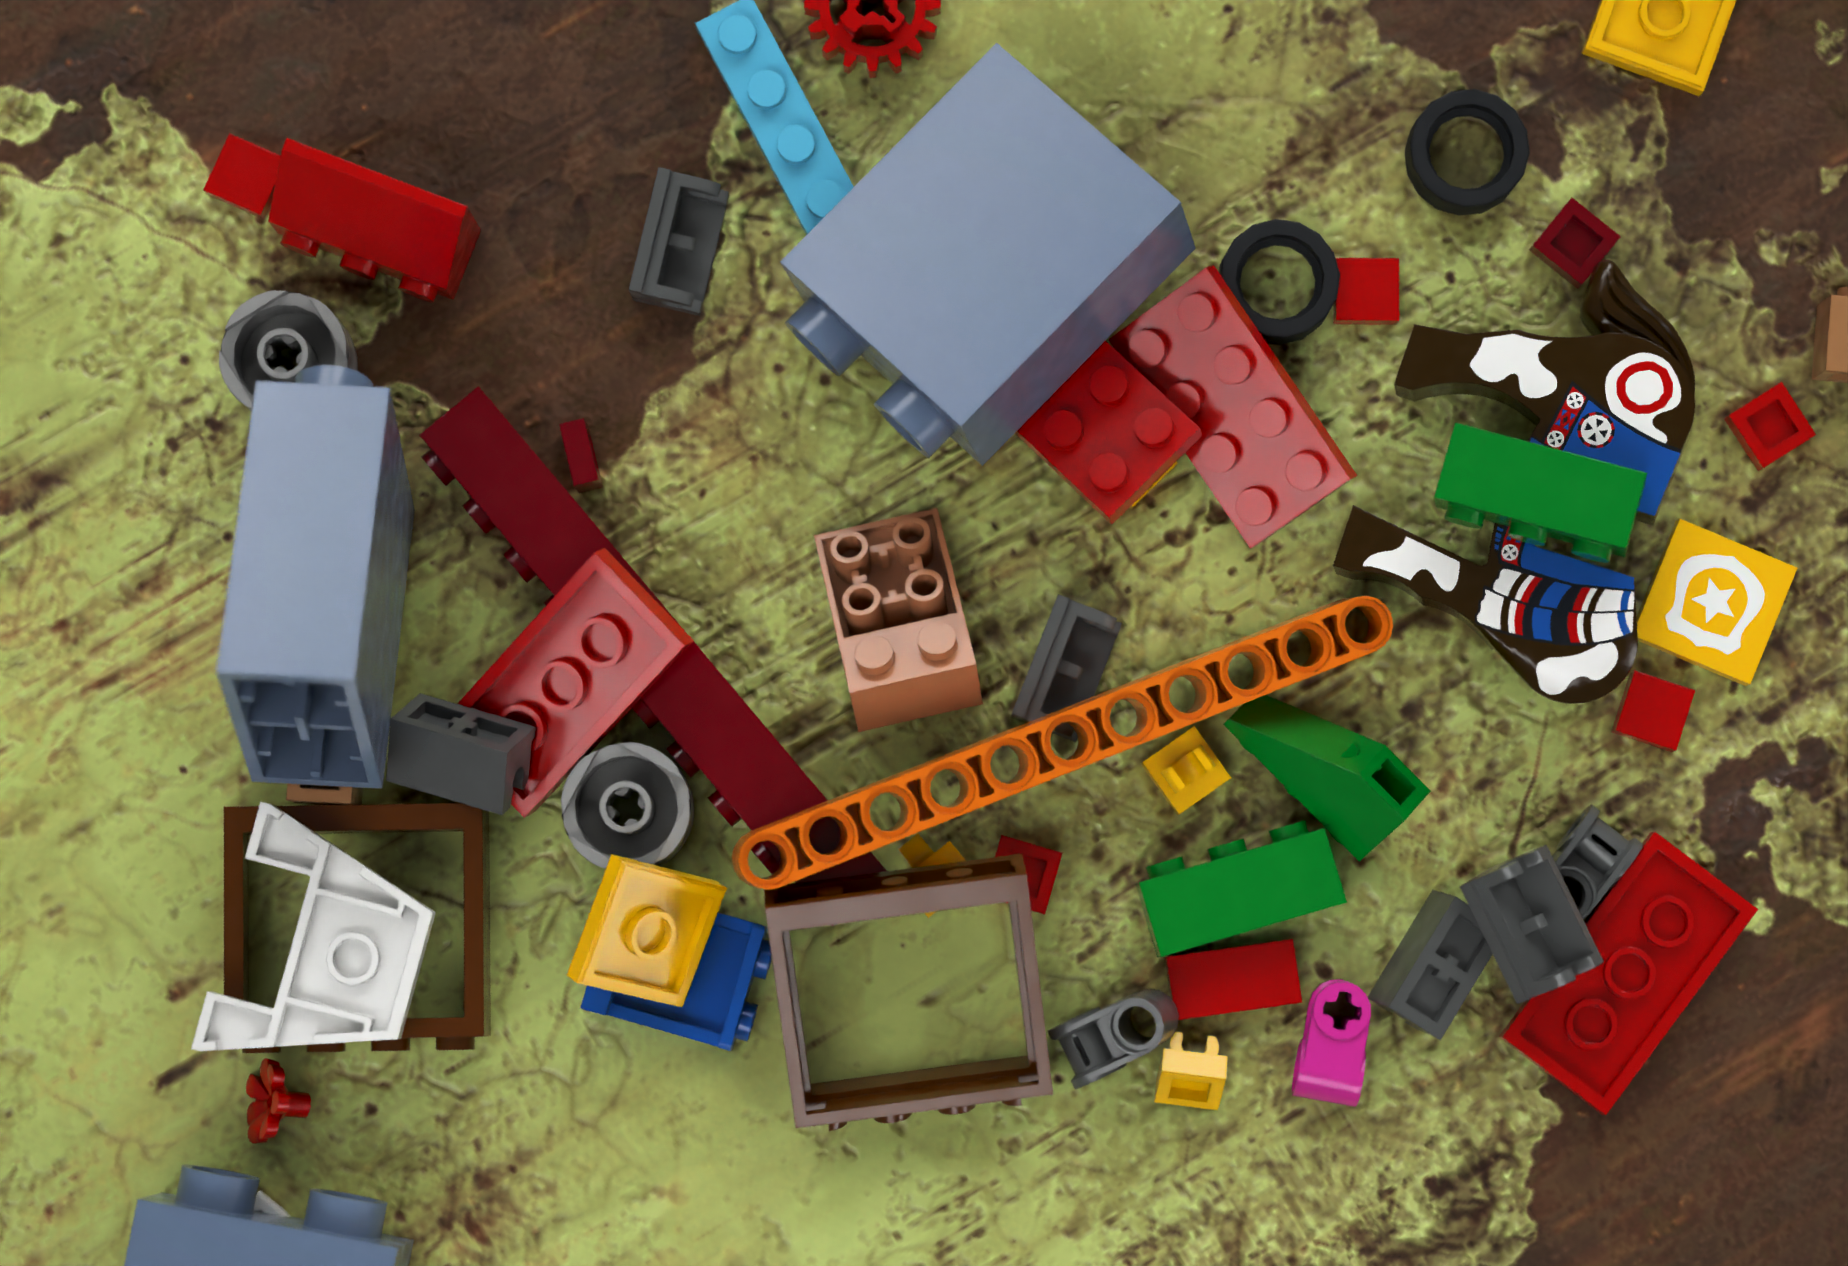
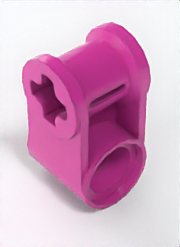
(1329, 1056)

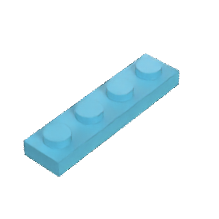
(775, 110)

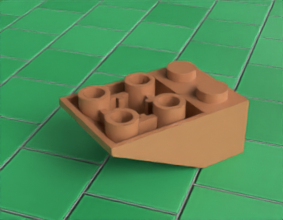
(898, 620)

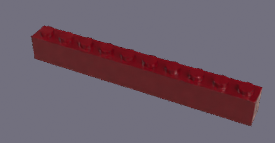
(692, 698)

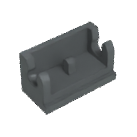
(678, 242)
(1066, 662)
(459, 753)
(1531, 924)
(1433, 965)

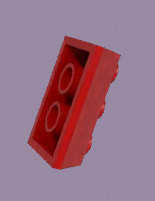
(371, 222)

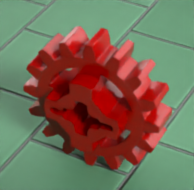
(855, 28)

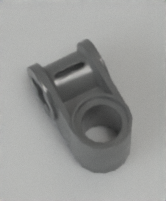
(1593, 858)
(1105, 1038)

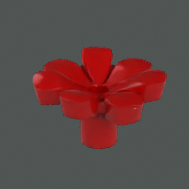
(272, 1102)

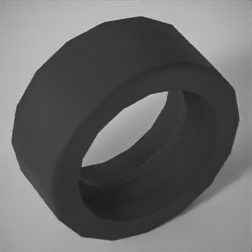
(1480, 106)
(1314, 250)

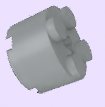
(268, 326)
(620, 772)

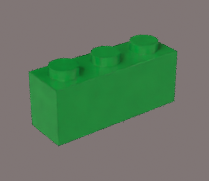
(1539, 492)
(1239, 889)

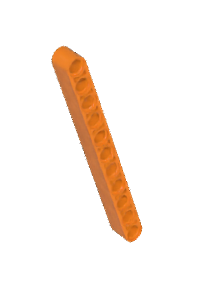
(1095, 734)

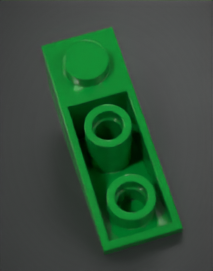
(1338, 775)

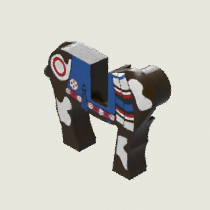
(1599, 396)

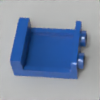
(717, 999)

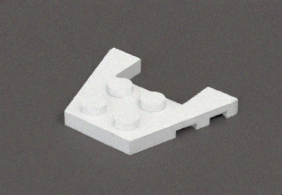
(348, 959)

